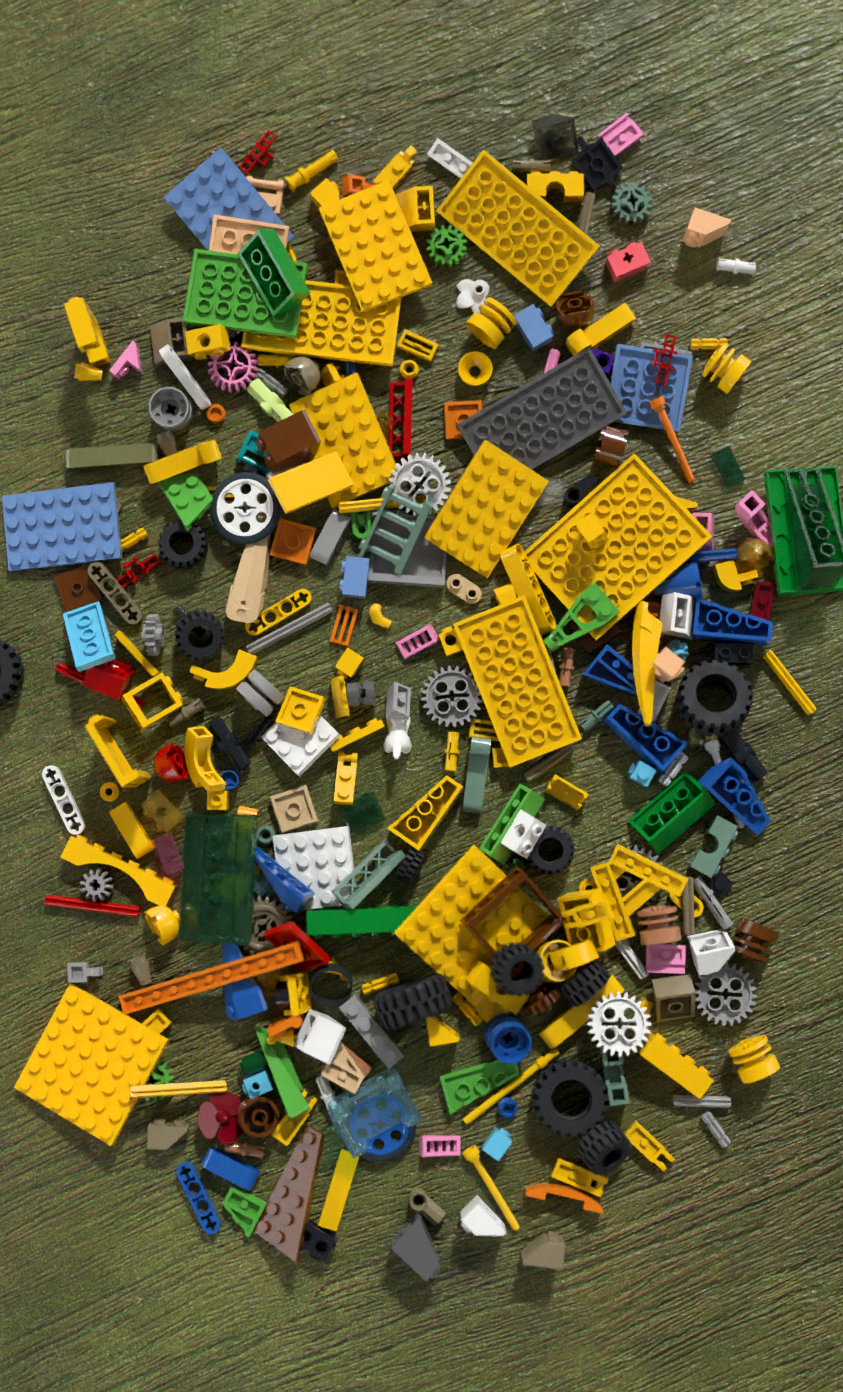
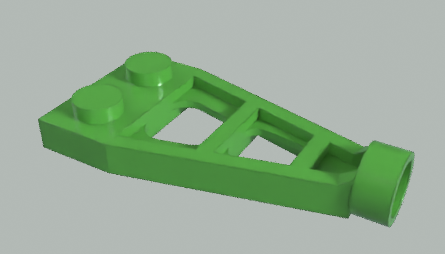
(599, 603)

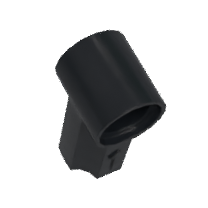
(581, 490)

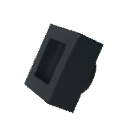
(719, 883)

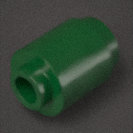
(253, 1063)

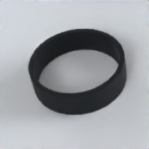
(331, 1002)

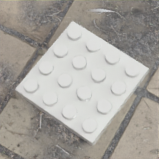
(318, 861)

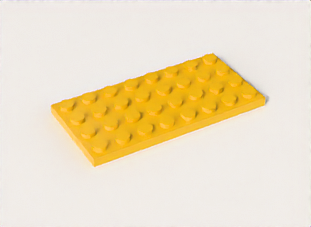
(518, 228)
(336, 328)
(517, 681)

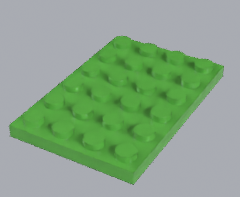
(226, 295)

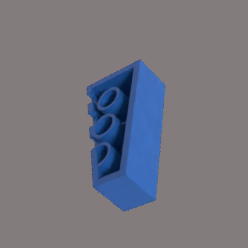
(650, 743)

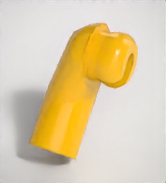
(376, 616)

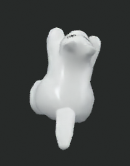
(397, 738)

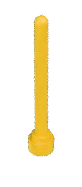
(473, 1156)

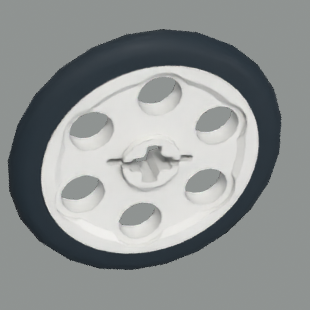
(257, 530)

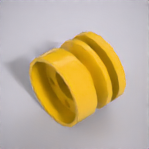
(491, 322)
(725, 367)
(549, 972)
(752, 1055)

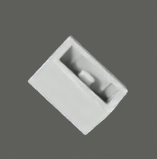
(677, 615)
(320, 1036)

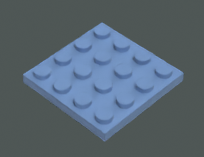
(635, 386)

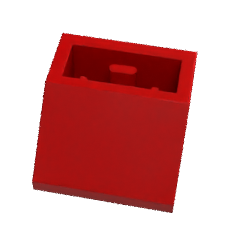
(109, 678)

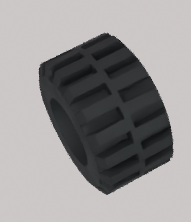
(186, 560)
(204, 650)
(563, 860)
(526, 979)
(584, 983)
(604, 1148)

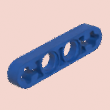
(202, 1195)

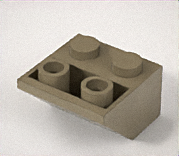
(171, 333)

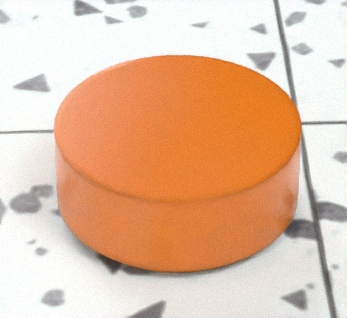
(216, 414)

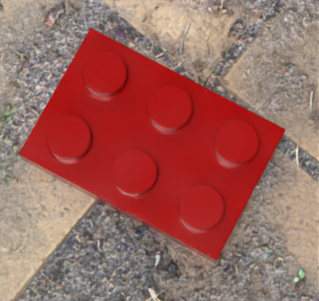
(291, 933)

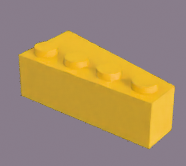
(676, 1066)

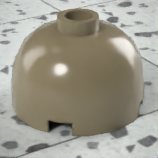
(303, 373)

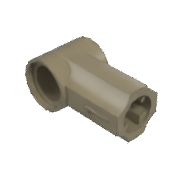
(427, 1207)

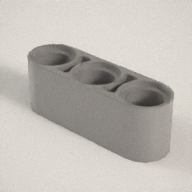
(330, 536)

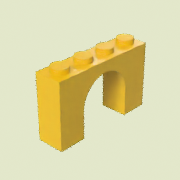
(87, 331)

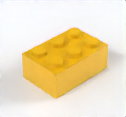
(599, 932)

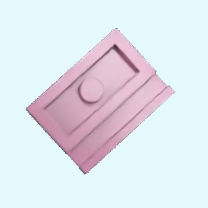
(621, 134)
(665, 958)

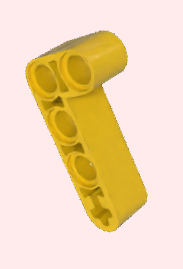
(601, 330)
(182, 461)

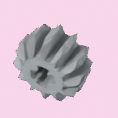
(92, 889)

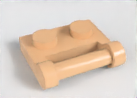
(272, 200)

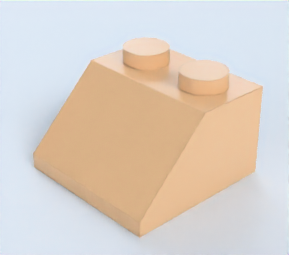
(704, 228)

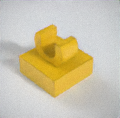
(330, 375)

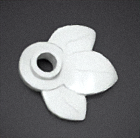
(469, 296)

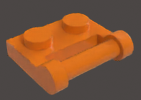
(280, 1026)

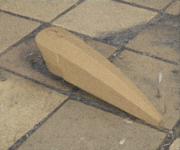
(250, 581)

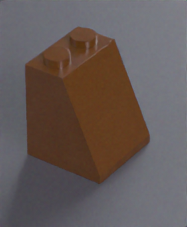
(289, 442)

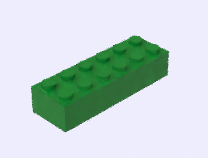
(356, 921)

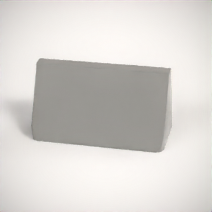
(398, 702)

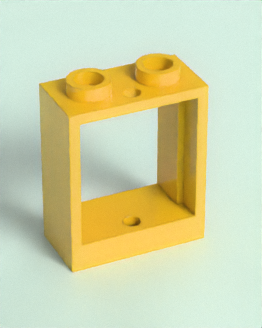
(136, 712)

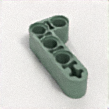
(476, 775)

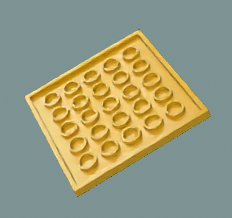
(442, 939)
(90, 1062)

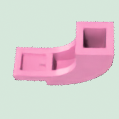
(752, 516)

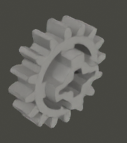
(153, 635)

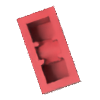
(621, 269)

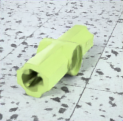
(268, 400)

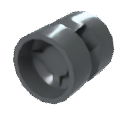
(354, 694)

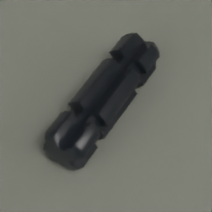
(257, 732)

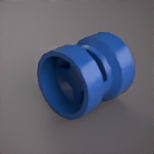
(228, 777)

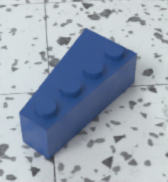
(729, 626)

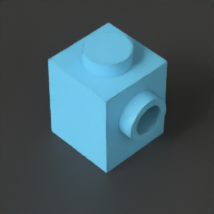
(641, 773)
(257, 1084)
(497, 1143)

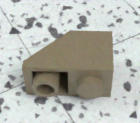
(164, 1134)

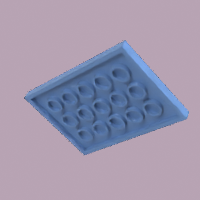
(221, 190)
(61, 527)

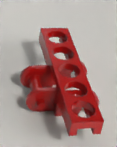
(264, 150)
(663, 353)
(140, 566)

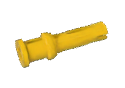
(303, 175)

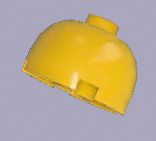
(163, 923)

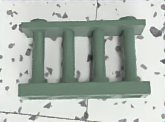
(414, 527)

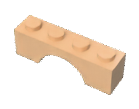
(667, 665)

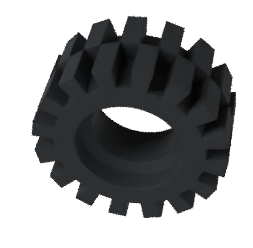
(409, 865)

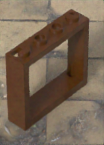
(497, 895)

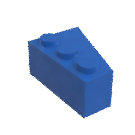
(613, 671)

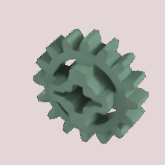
(625, 208)

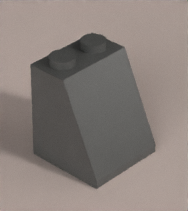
(416, 1247)

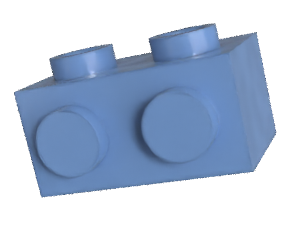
(533, 327)
(355, 577)

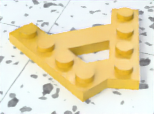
(654, 878)

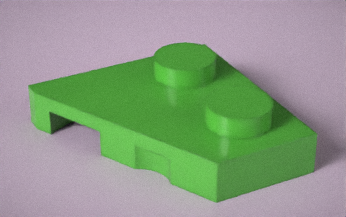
(244, 1208)

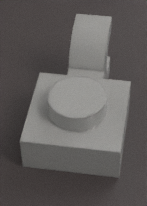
(80, 972)

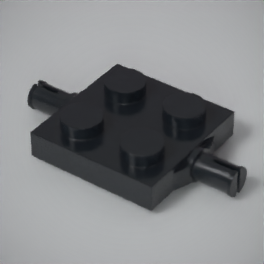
(597, 164)

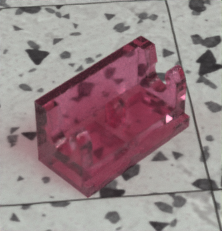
(168, 854)

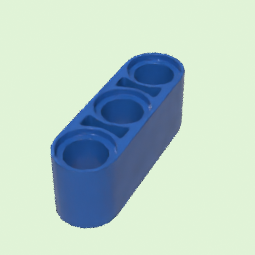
(230, 1168)

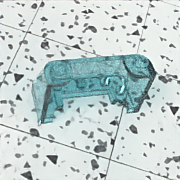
(372, 1110)

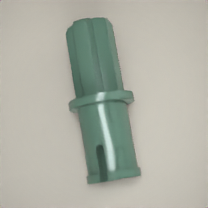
(596, 716)

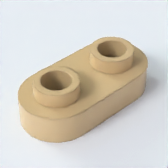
(463, 589)

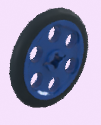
(391, 1149)

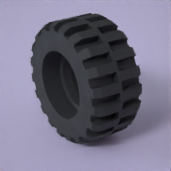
(10, 673)
(725, 677)
(412, 1001)
(589, 1116)

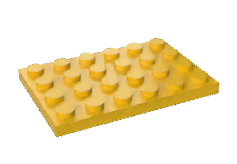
(375, 246)
(350, 427)
(485, 508)

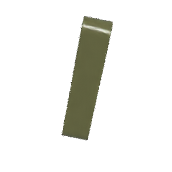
(110, 457)

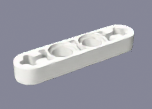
(185, 377)
(61, 801)

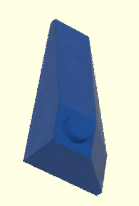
(733, 790)
(287, 886)
(242, 996)

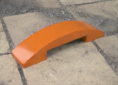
(539, 1191)

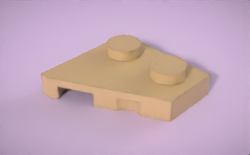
(343, 1070)

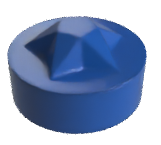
(507, 1107)

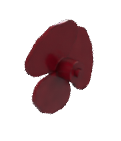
(220, 1113)

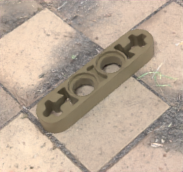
(112, 595)

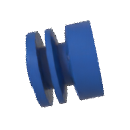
(514, 1045)

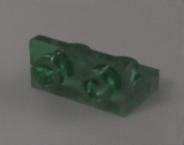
(362, 813)

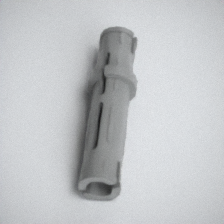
(724, 921)

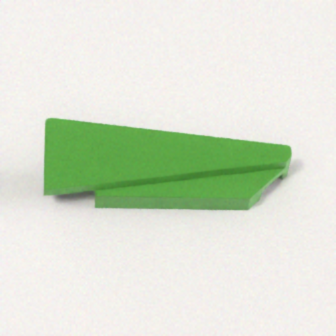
(284, 1074)

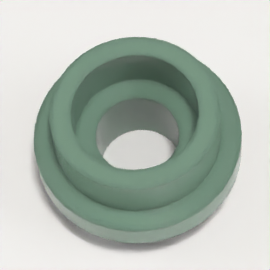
(270, 830)

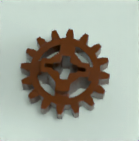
(541, 1001)

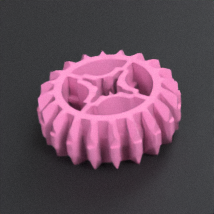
(250, 369)

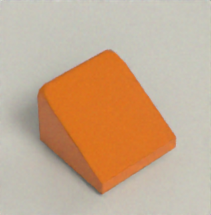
(352, 184)

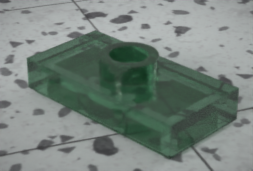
(728, 467)

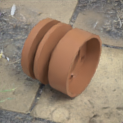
(658, 925)

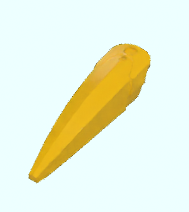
(644, 651)

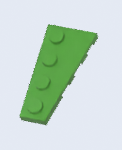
(475, 1081)

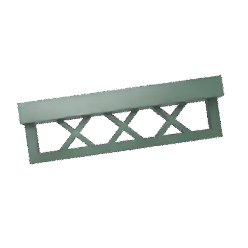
(370, 882)

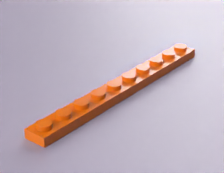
(211, 978)

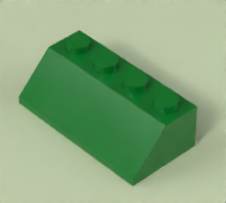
(273, 271)
(672, 812)

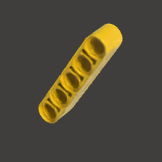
(526, 584)
(576, 1016)

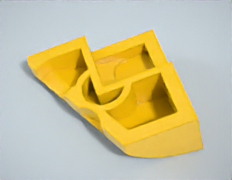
(339, 697)

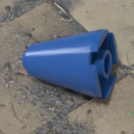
(684, 580)

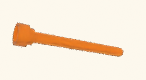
(658, 405)

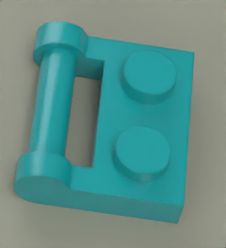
(250, 445)

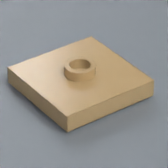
(294, 809)

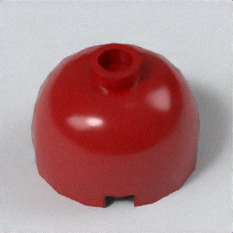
(170, 763)

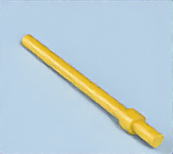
(541, 1062)

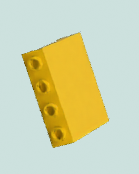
(111, 752)

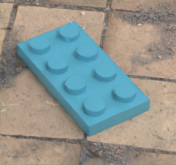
(88, 636)

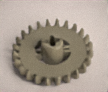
(275, 913)

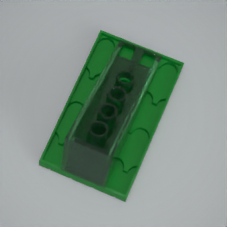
(805, 529)

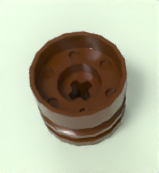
(754, 940)

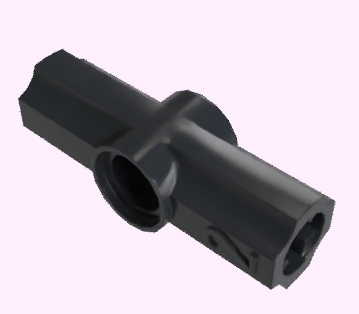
(228, 743)
(744, 755)

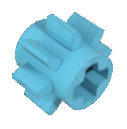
(678, 648)

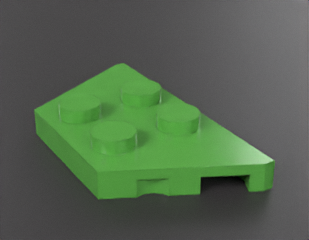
(187, 497)

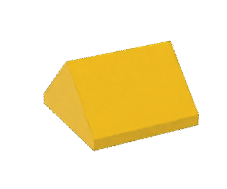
(440, 1033)

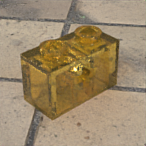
(157, 801)

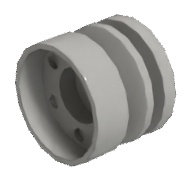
(160, 407)

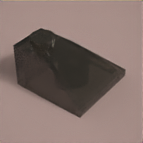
(555, 137)

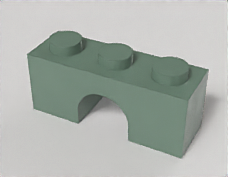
(723, 833)
(614, 1078)

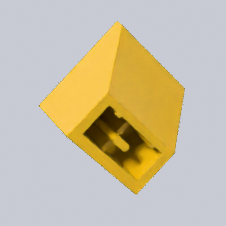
(418, 208)

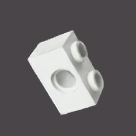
(523, 834)

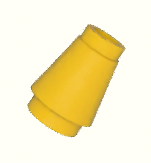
(87, 372)

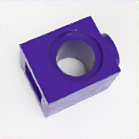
(607, 358)

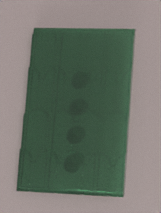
(218, 878)

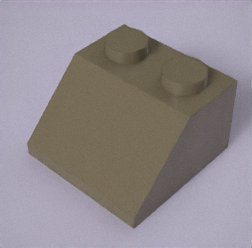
(673, 998)
(545, 1251)

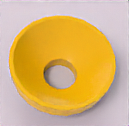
(475, 359)

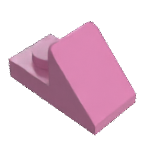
(129, 357)

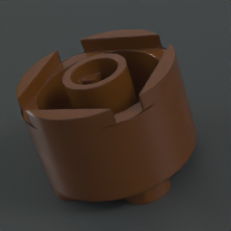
(612, 446)
(268, 1117)

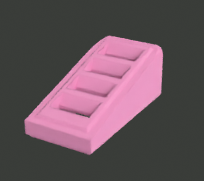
(432, 633)
(439, 1138)

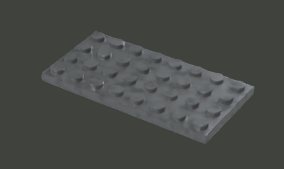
(548, 412)

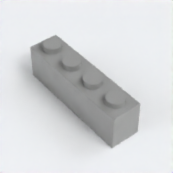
(372, 1031)

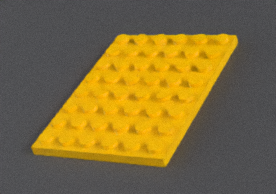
(645, 543)

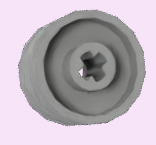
(260, 693)

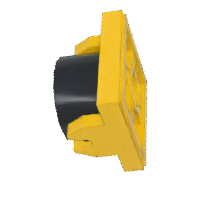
(289, 995)

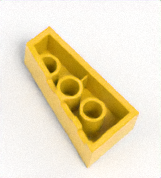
(426, 815)

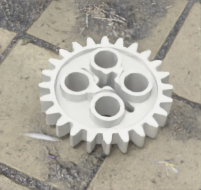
(406, 473)
(619, 1042)

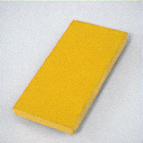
(310, 482)

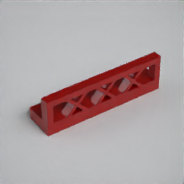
(408, 384)

